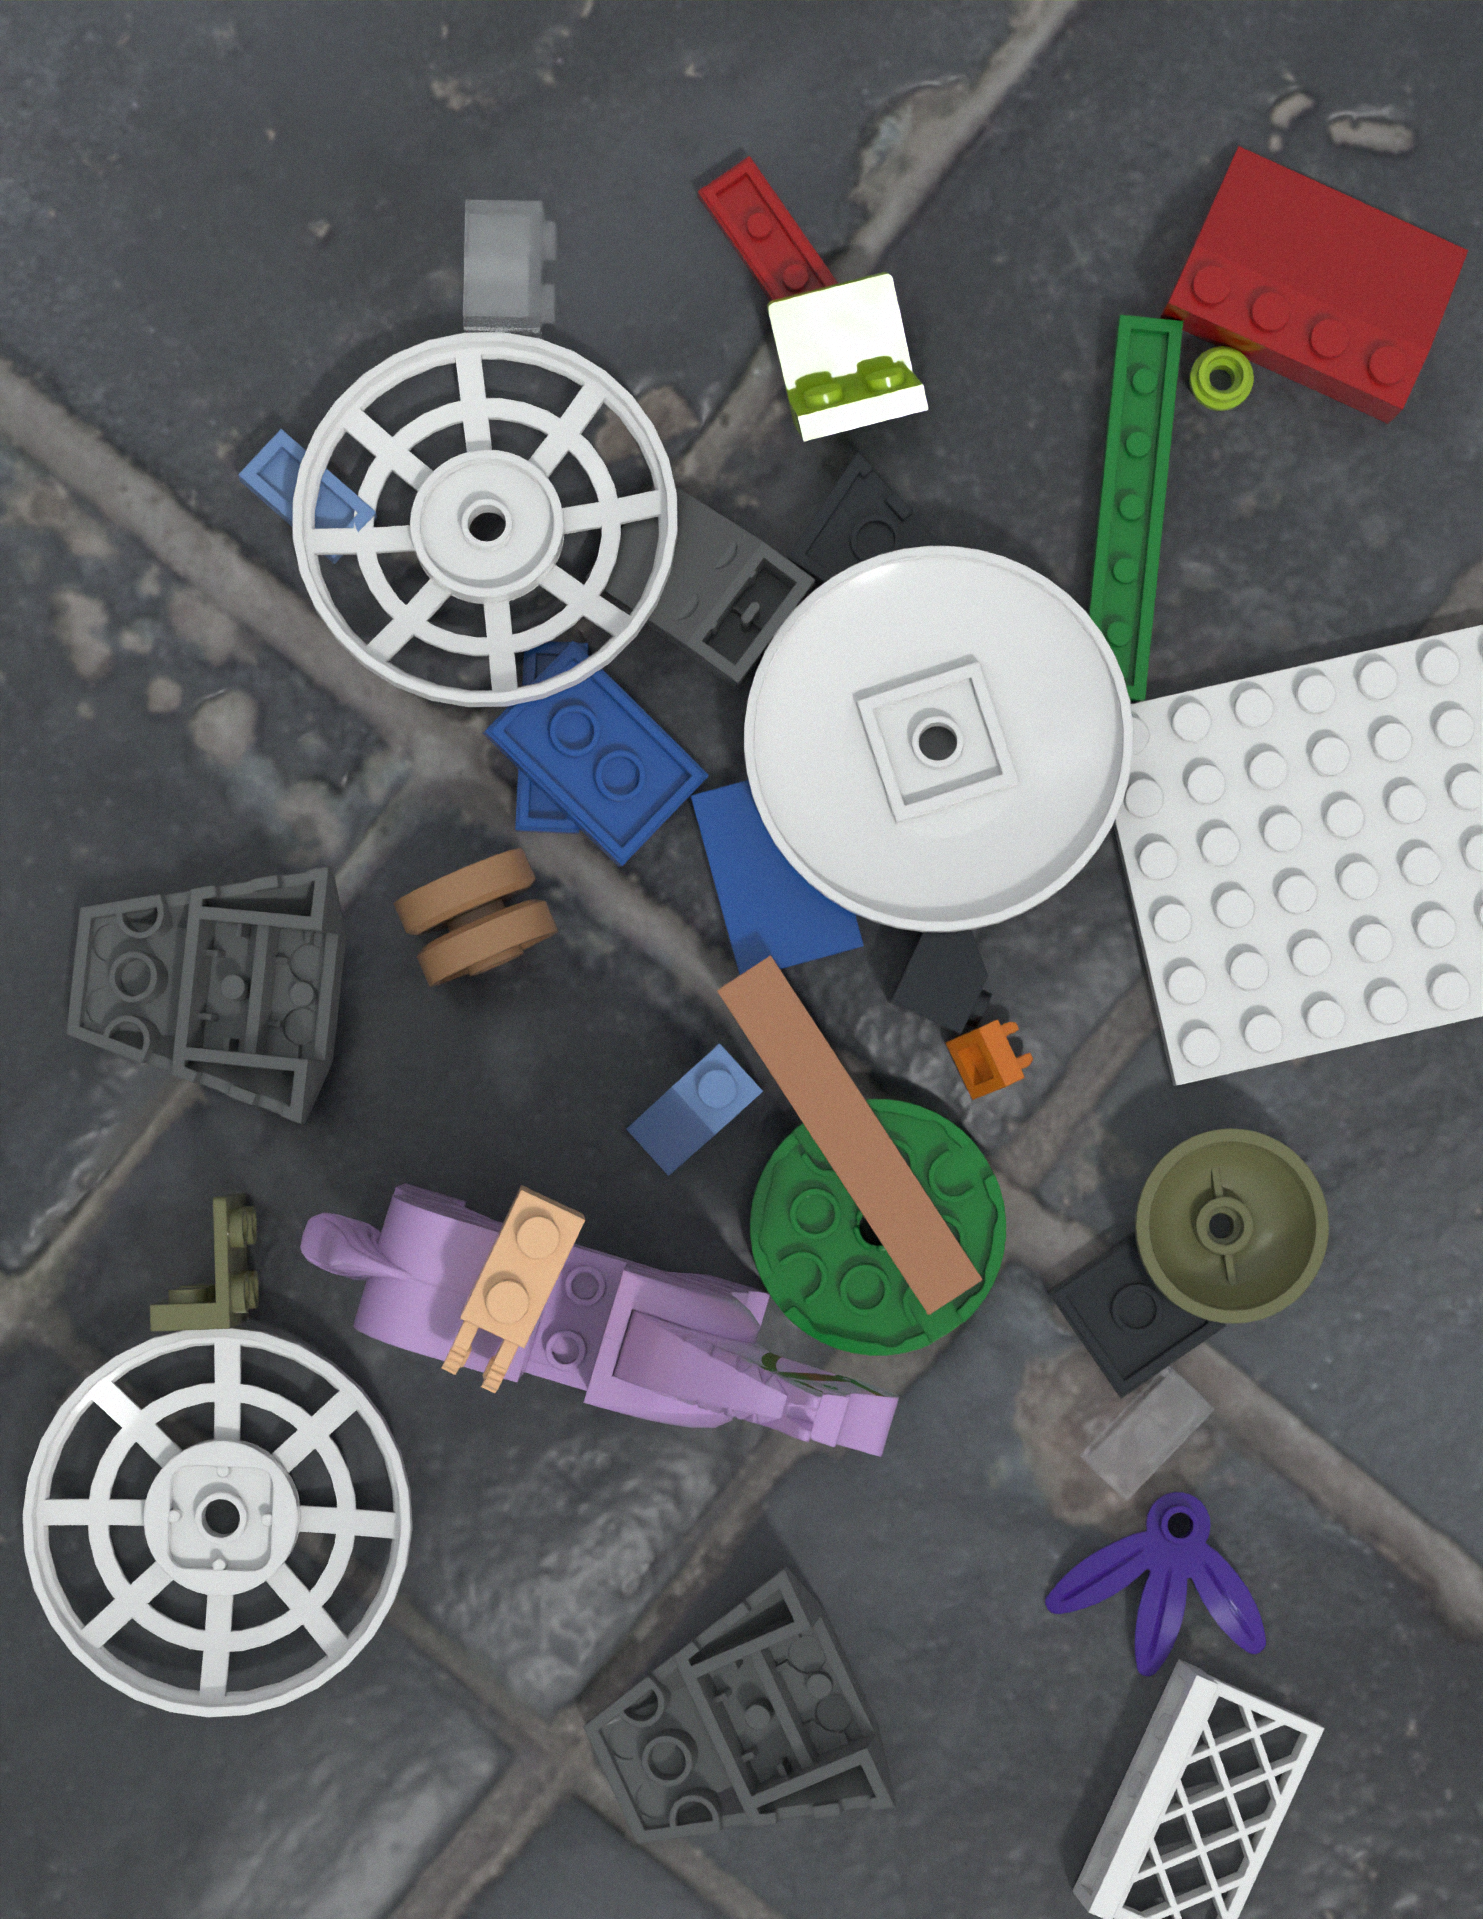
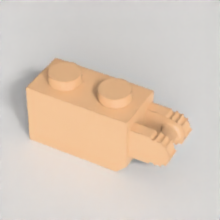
(516, 1280)

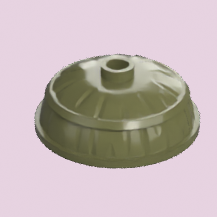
(1273, 1234)

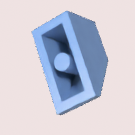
(694, 1109)

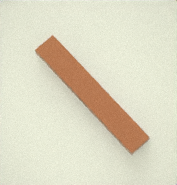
(849, 1135)

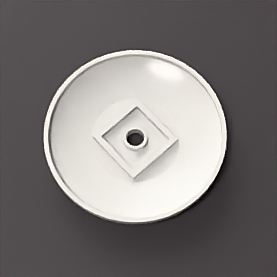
(958, 647)

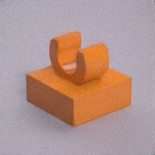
(987, 1058)

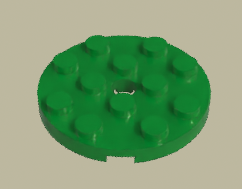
(848, 1288)

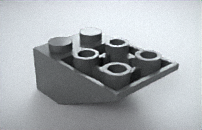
(722, 592)

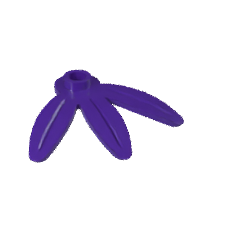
(1165, 1590)

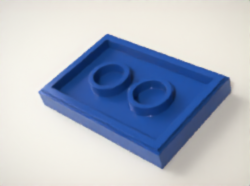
(598, 758)
(760, 894)

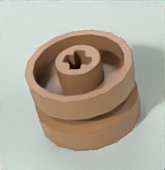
(474, 911)

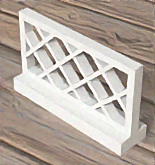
(1157, 1775)

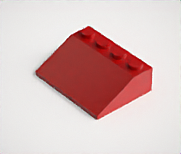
(1316, 285)

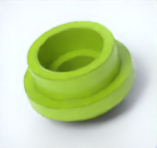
(1221, 359)

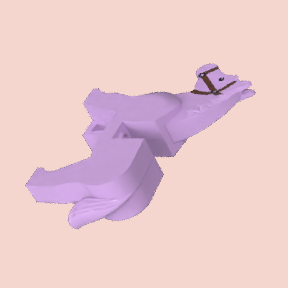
(622, 1331)

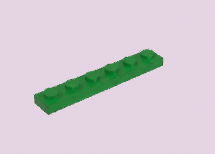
(1134, 491)

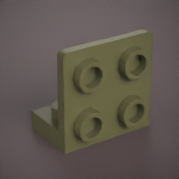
(235, 1287)

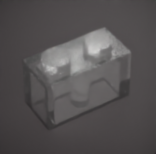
(507, 267)

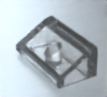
(1147, 1432)

